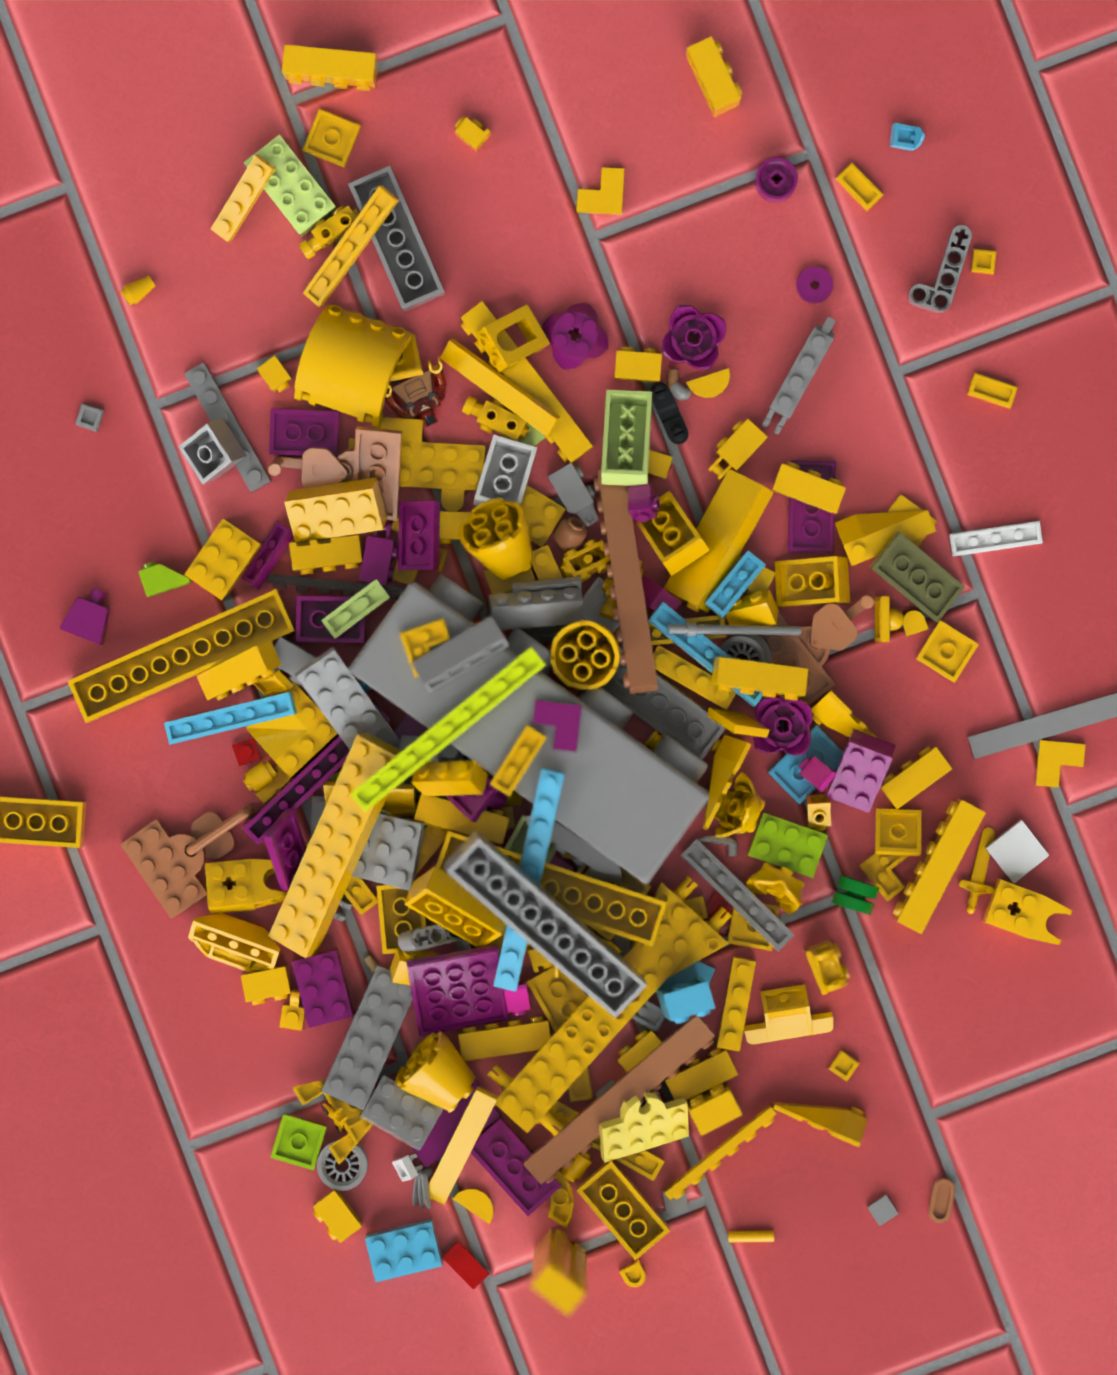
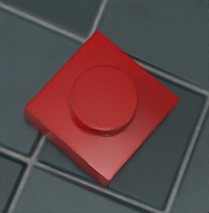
(246, 751)

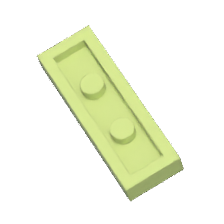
(355, 609)

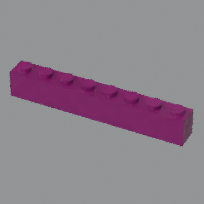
(301, 785)

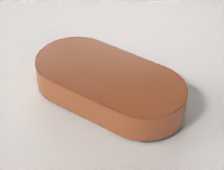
(941, 1200)

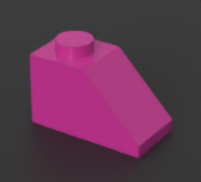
(655, 595)
(816, 772)
(518, 1001)

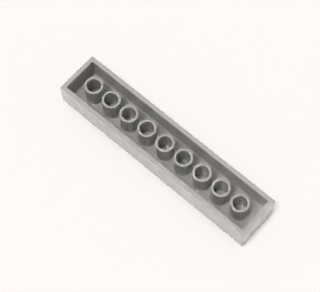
(545, 923)

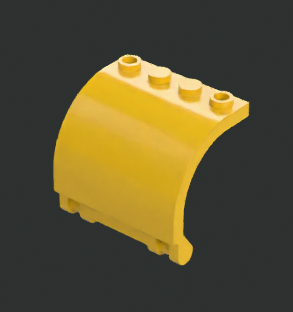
(349, 363)

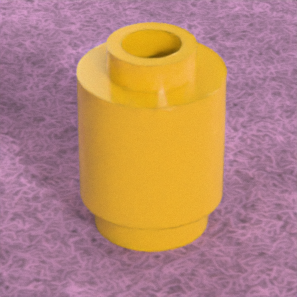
(259, 776)
(578, 1167)

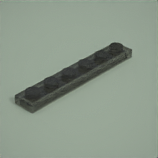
(327, 586)

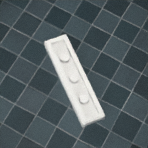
(995, 538)

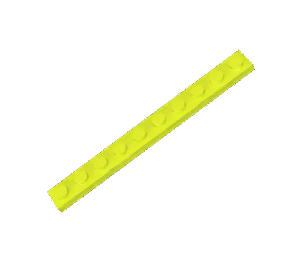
(448, 729)

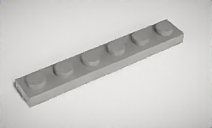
(217, 408)
(737, 895)

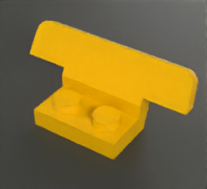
(787, 1017)

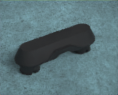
(669, 413)

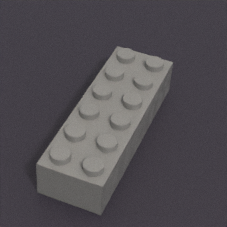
(400, 244)
(368, 1039)

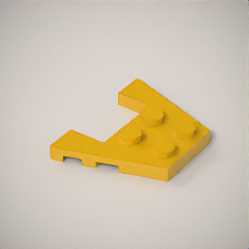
(354, 1125)

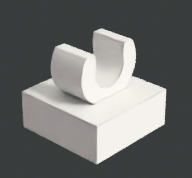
(406, 1168)

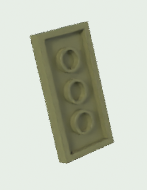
(917, 577)

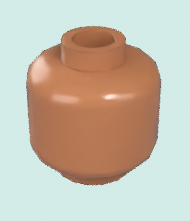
(570, 534)

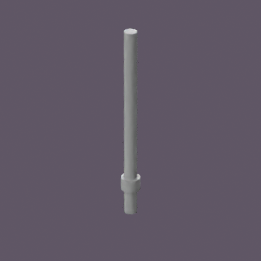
(692, 629)

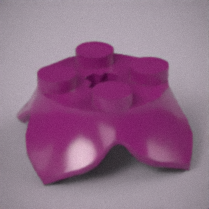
(708, 326)
(571, 353)
(794, 740)

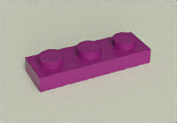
(268, 555)

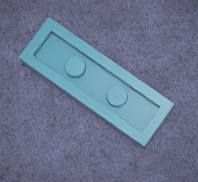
(735, 584)

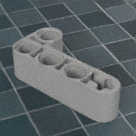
(948, 268)
(430, 937)

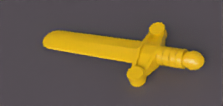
(976, 885)

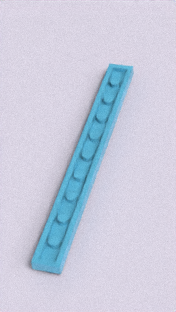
(533, 864)

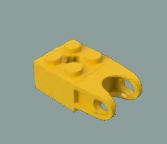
(250, 887)
(1031, 913)
(826, 966)

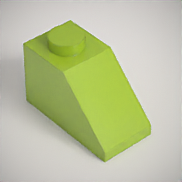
(160, 579)

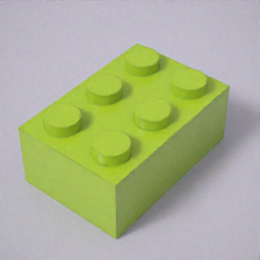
(787, 844)

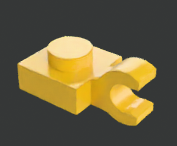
(293, 1014)

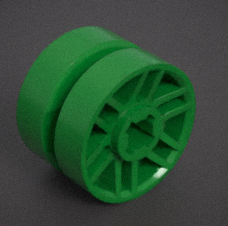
(855, 895)

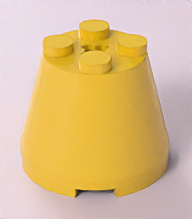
(498, 537)
(578, 666)
(436, 1073)

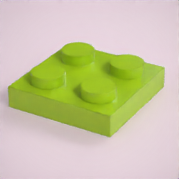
(298, 1141)

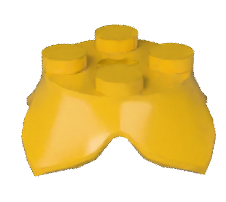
(739, 809)
(779, 884)

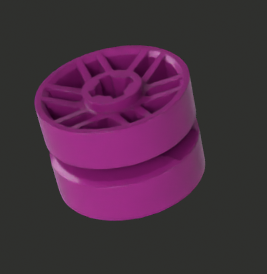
(766, 186)

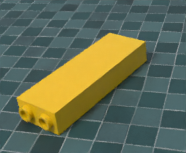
(725, 532)

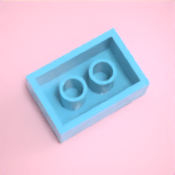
(685, 999)
(404, 1250)

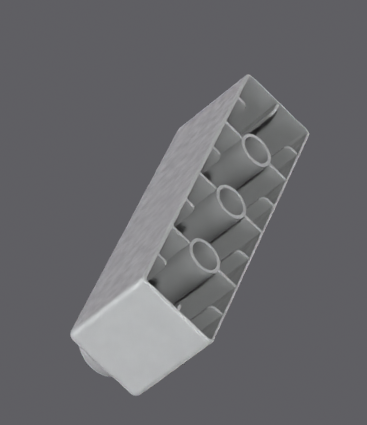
(614, 788)

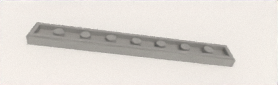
(1043, 726)

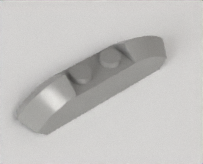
(599, 865)

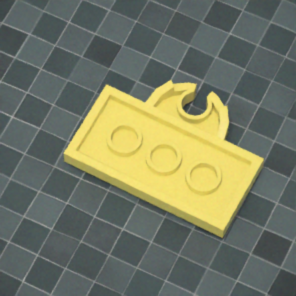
(643, 1126)

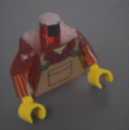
(419, 395)

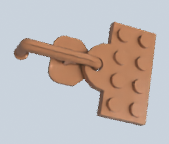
(375, 455)
(829, 630)
(168, 863)

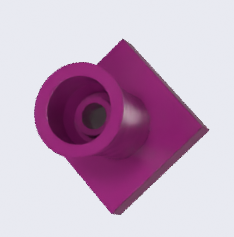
(474, 805)

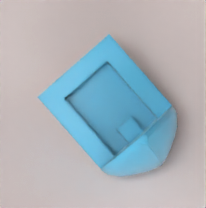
(906, 136)

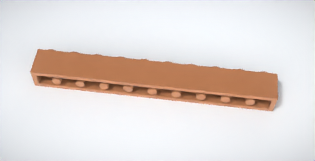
(627, 587)
(642, 1078)

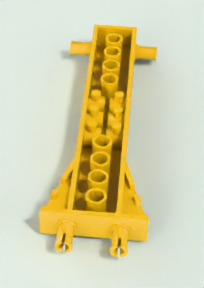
(589, 1029)

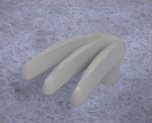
(732, 844)
(421, 1188)

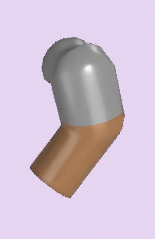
(677, 390)

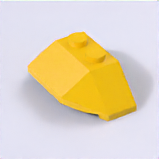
(234, 942)

